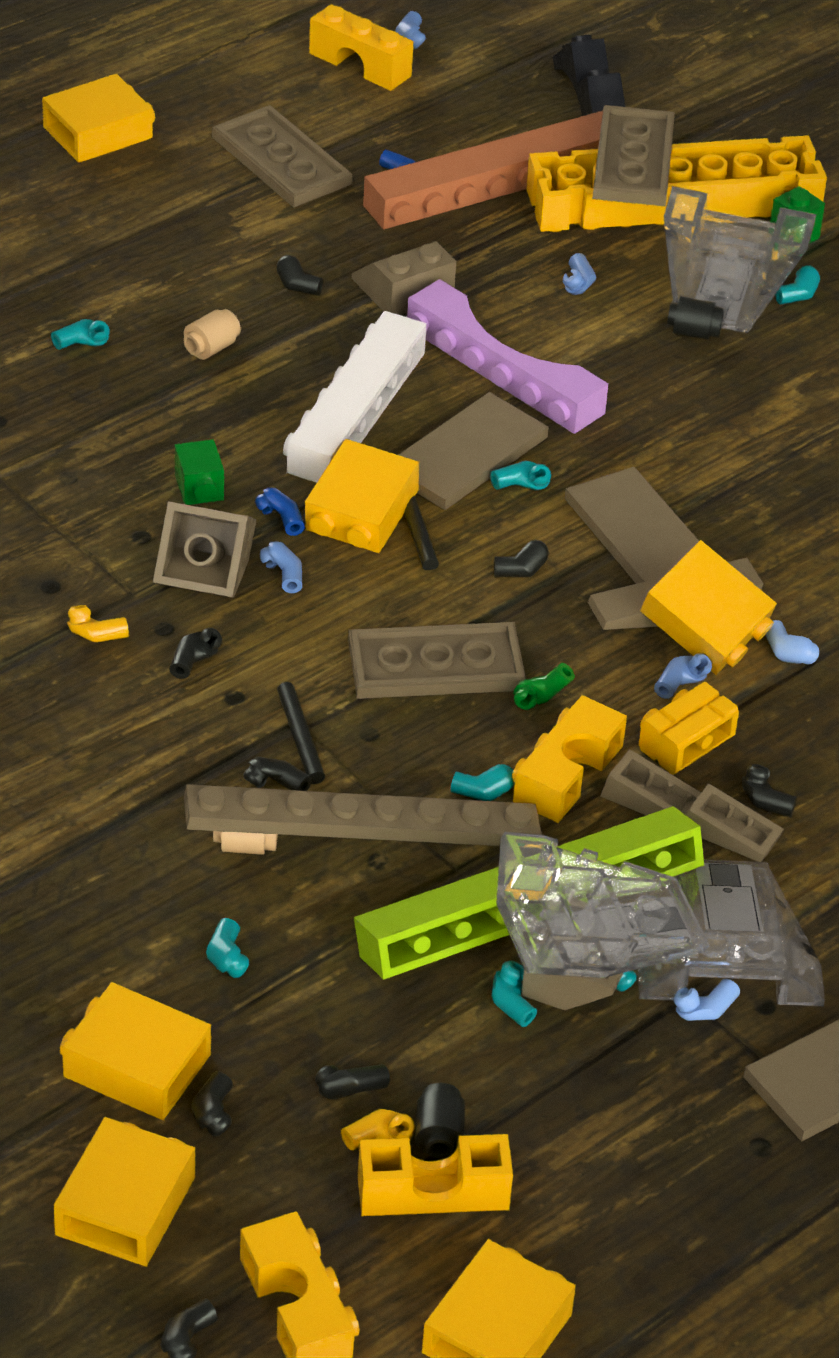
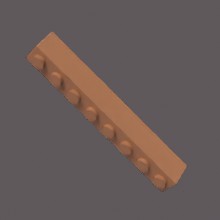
(470, 173)

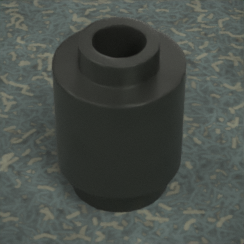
(695, 318)
(439, 1120)

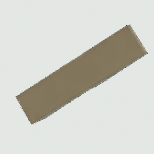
(622, 606)
(722, 819)

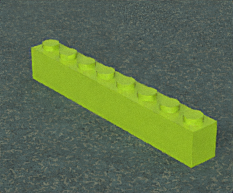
(466, 911)

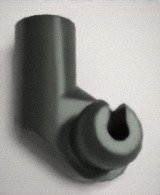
(295, 278)

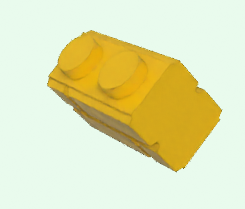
(688, 727)

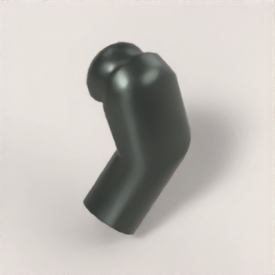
(525, 563)
(193, 649)
(279, 770)
(763, 795)
(338, 1084)
(208, 1106)
(182, 1327)

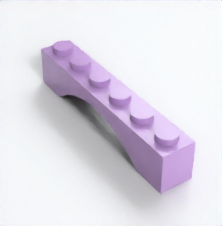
(556, 390)

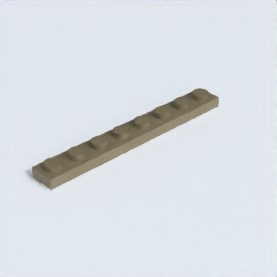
(355, 815)

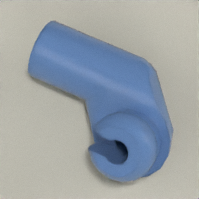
(410, 28)
(582, 276)
(291, 566)
(682, 671)

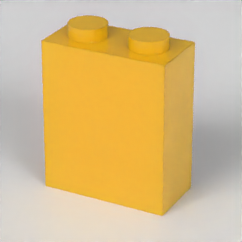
(97, 117)
(361, 495)
(709, 607)
(136, 1050)
(125, 1191)
(499, 1309)

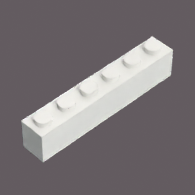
(356, 394)

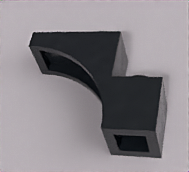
(588, 70)

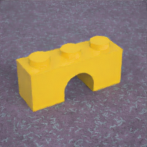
(384, 53)
(550, 775)
(467, 1181)
(286, 1258)

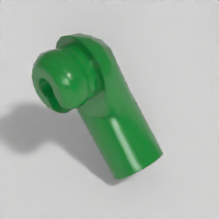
(542, 688)

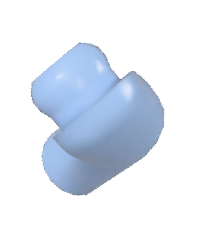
(791, 647)
(709, 1007)

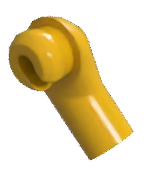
(94, 630)
(378, 1125)

